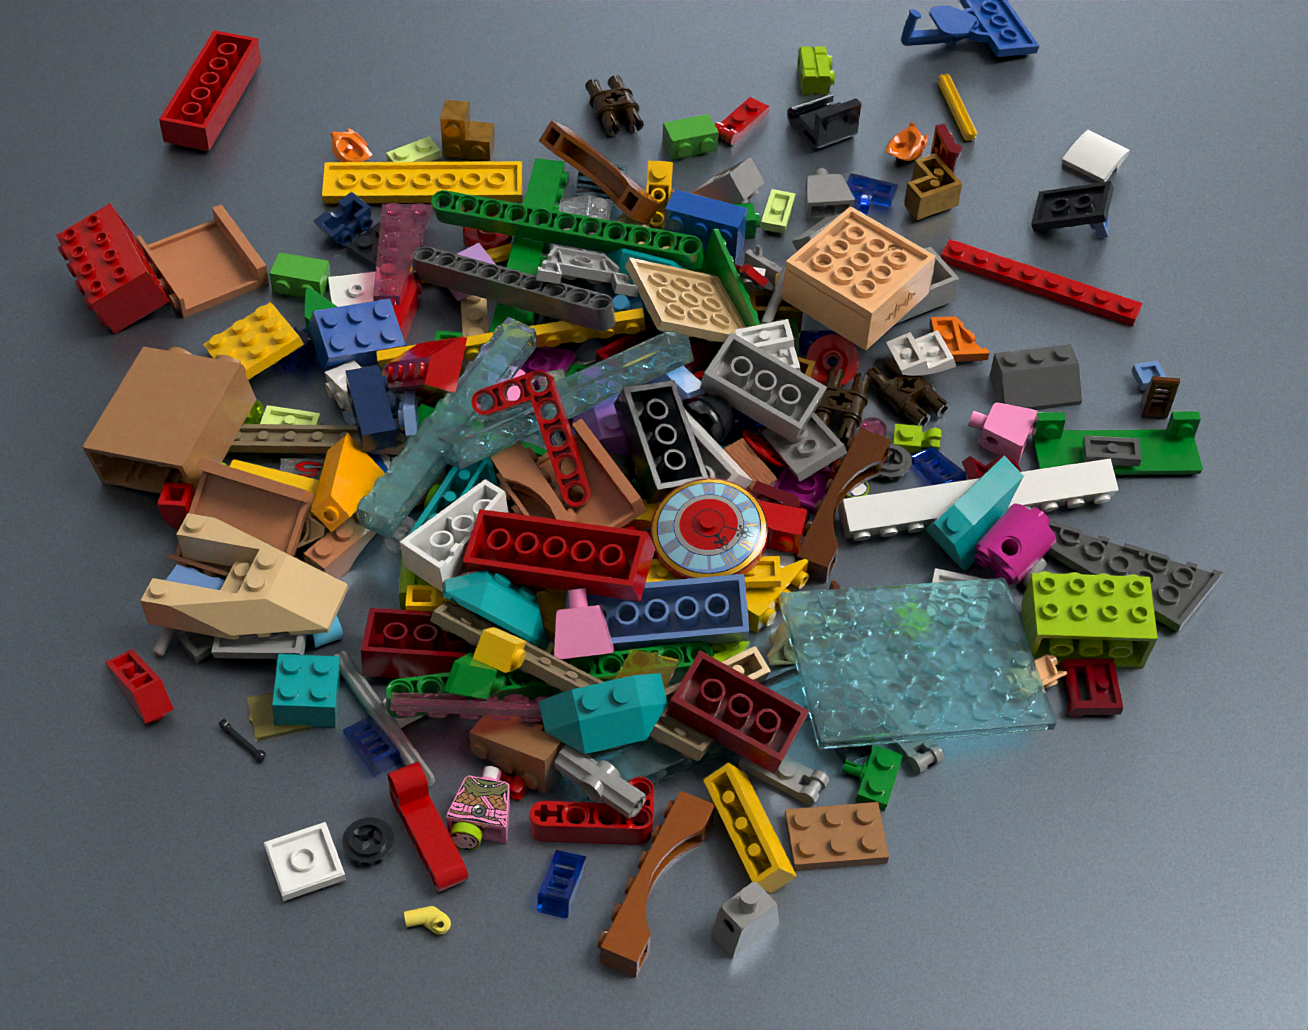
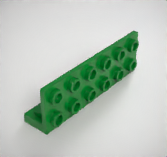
(720, 263)
(1162, 450)

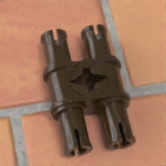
(614, 105)
(907, 392)
(843, 405)

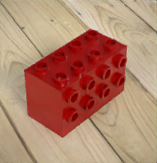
(111, 269)

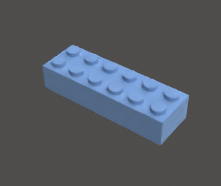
(678, 613)

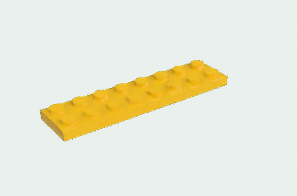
(421, 180)

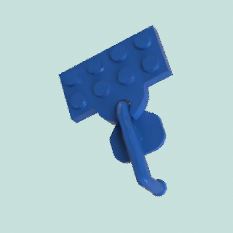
(980, 21)

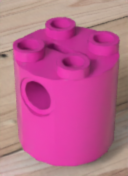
(1022, 536)

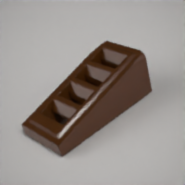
(1159, 396)

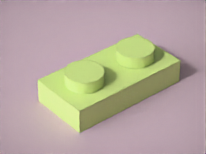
(419, 151)
(778, 211)
(288, 416)

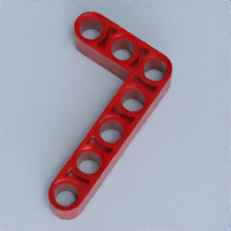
(548, 427)

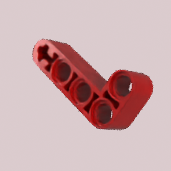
(591, 818)
(425, 827)

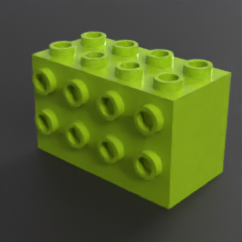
(1090, 617)

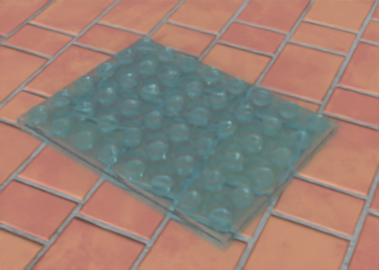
(914, 663)

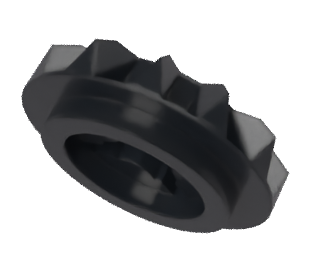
(362, 830)

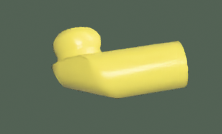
(429, 917)

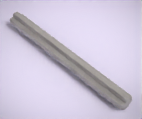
(379, 714)

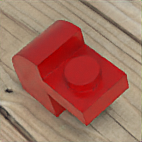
(175, 502)

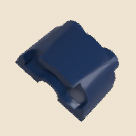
(347, 220)

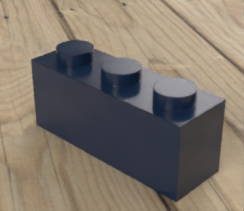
(372, 408)

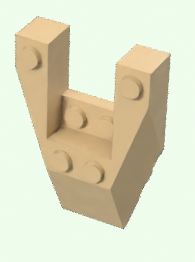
(260, 596)

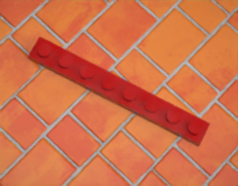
(1041, 282)

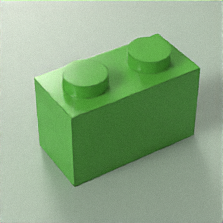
(690, 136)
(296, 273)

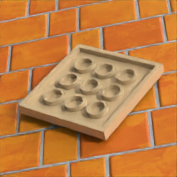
(685, 301)

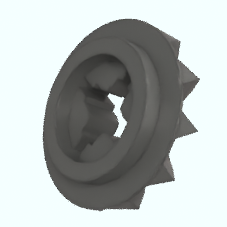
(901, 464)

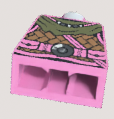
(484, 804)

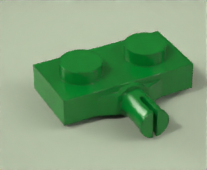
(876, 775)

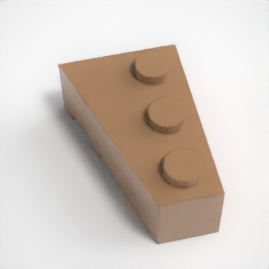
(518, 750)

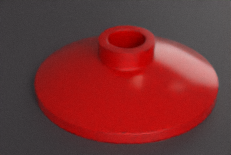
(833, 347)
(762, 449)

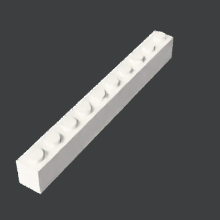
(921, 506)

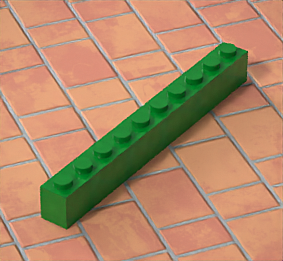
(527, 255)

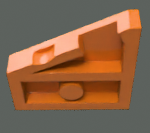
(958, 339)

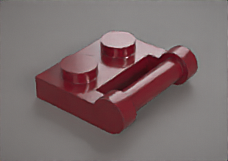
(945, 148)
(774, 495)
(1100, 683)

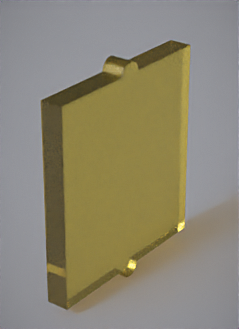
(644, 663)
(263, 721)

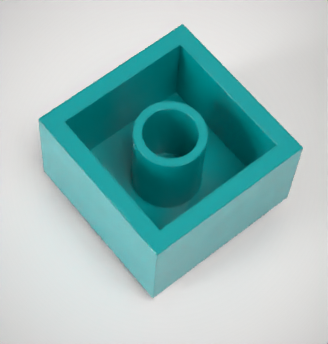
(306, 690)

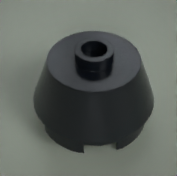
(713, 415)

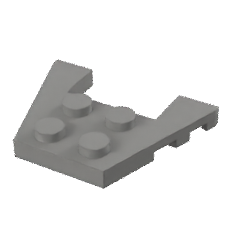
(587, 265)

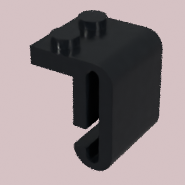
(825, 123)

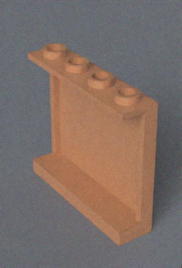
(206, 264)
(612, 499)
(251, 504)

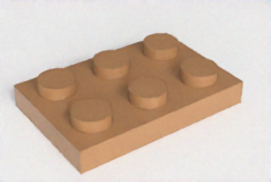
(836, 836)

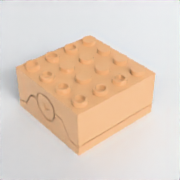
(858, 277)

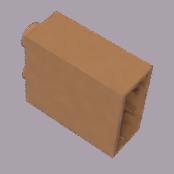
(169, 417)

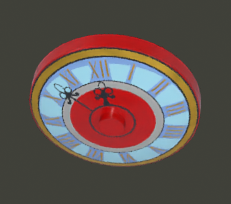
(709, 529)

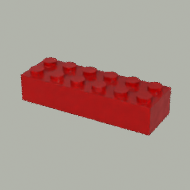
(210, 90)
(561, 554)

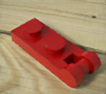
(742, 120)

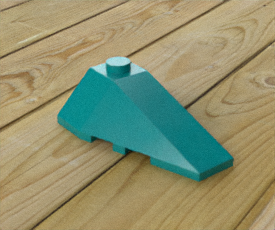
(976, 512)

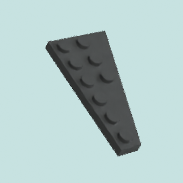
(1174, 586)

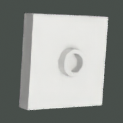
(352, 288)
(304, 861)

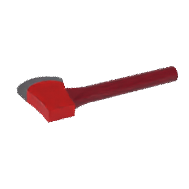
(748, 272)

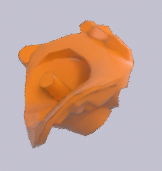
(907, 144)
(349, 147)

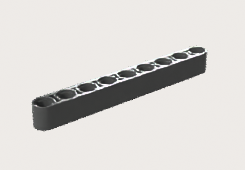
(514, 288)

